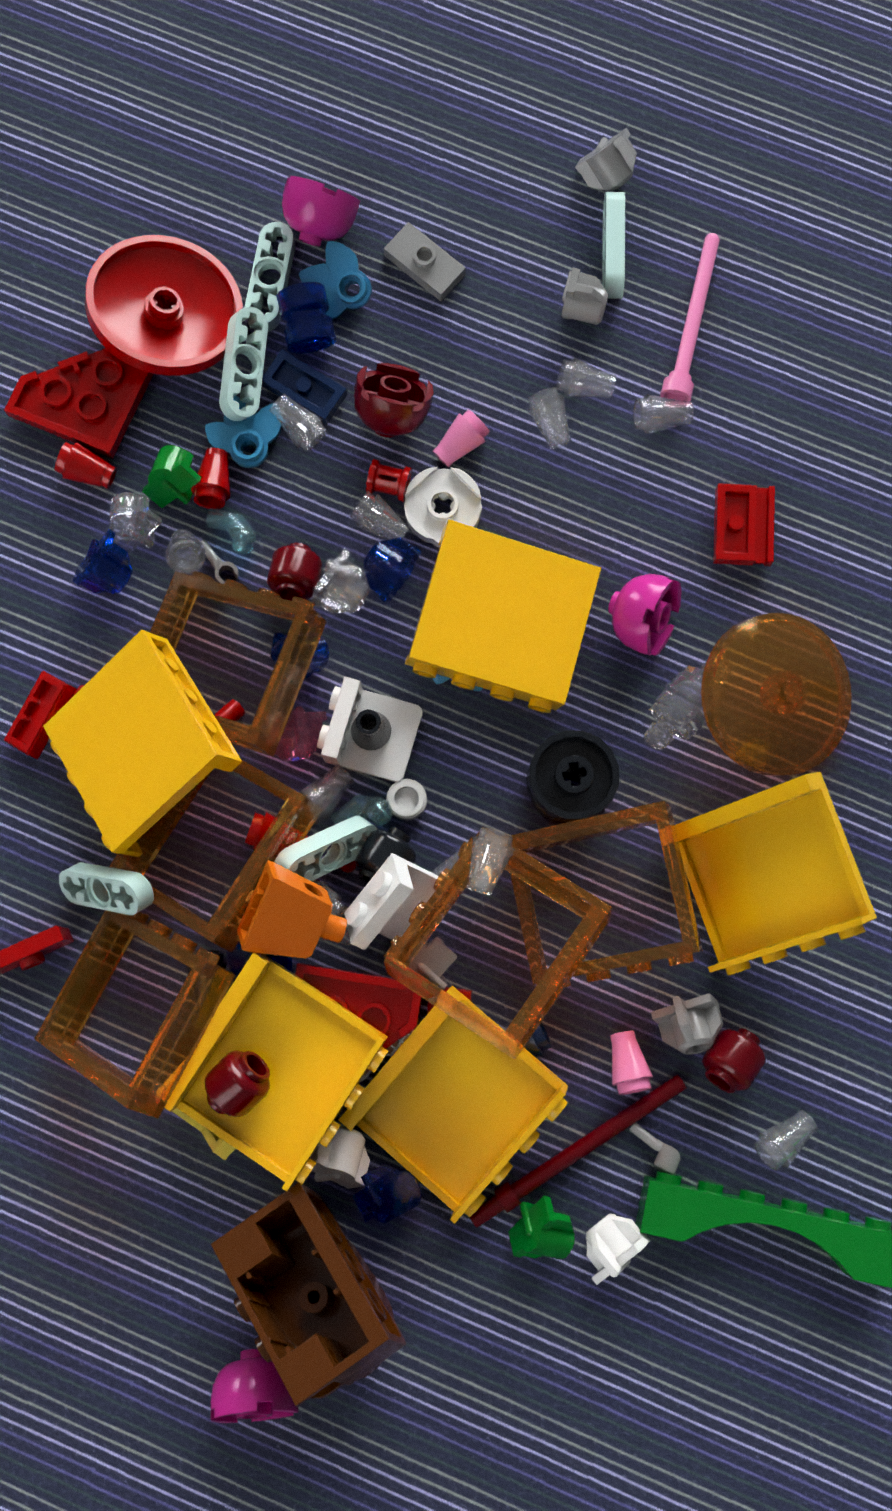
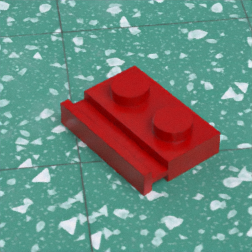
(744, 524)

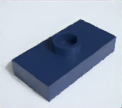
(304, 385)

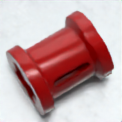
(388, 479)

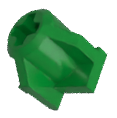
(171, 476)
(542, 1231)

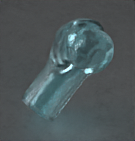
(236, 526)
(365, 806)

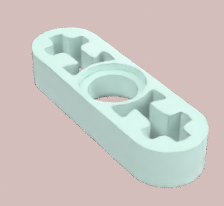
(613, 244)
(263, 261)
(232, 377)
(306, 855)
(123, 892)

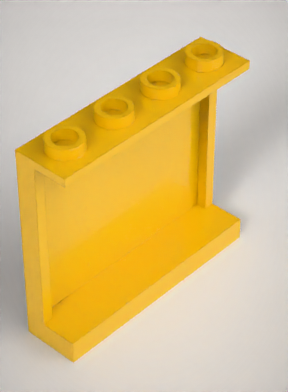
(503, 617)
(138, 740)
(773, 874)
(313, 1059)
(456, 1108)

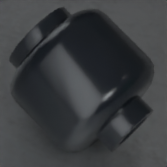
(379, 847)

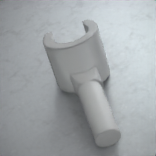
(218, 564)
(667, 1156)

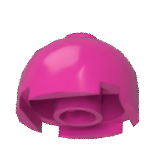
(317, 210)
(643, 611)
(250, 1391)

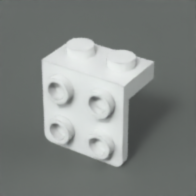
(340, 749)
(388, 901)

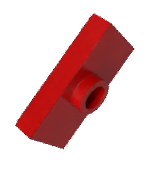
(41, 705)
(31, 951)

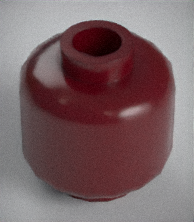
(294, 571)
(734, 1060)
(237, 1083)

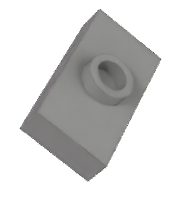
(424, 261)

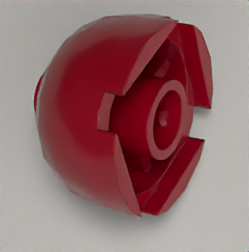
(392, 399)

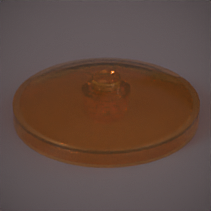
(776, 694)

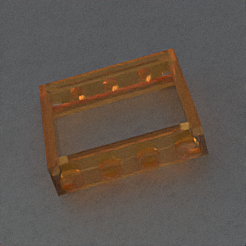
(291, 664)
(596, 826)
(287, 828)
(447, 889)
(176, 1037)

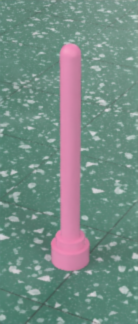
(679, 383)

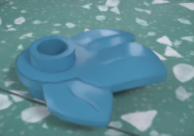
(337, 275)
(254, 431)

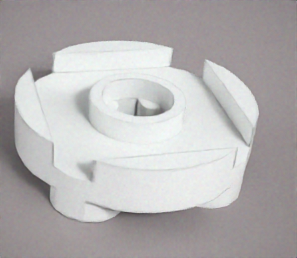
(445, 485)

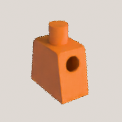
(288, 915)

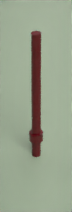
(508, 1196)

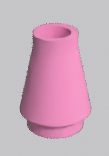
(462, 437)
(629, 1065)

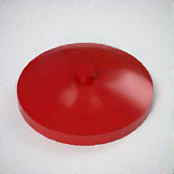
(161, 304)

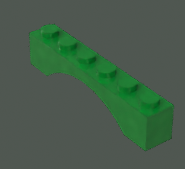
(684, 1210)

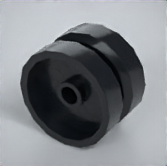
(578, 755)

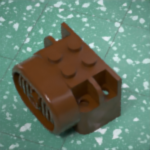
(308, 1295)

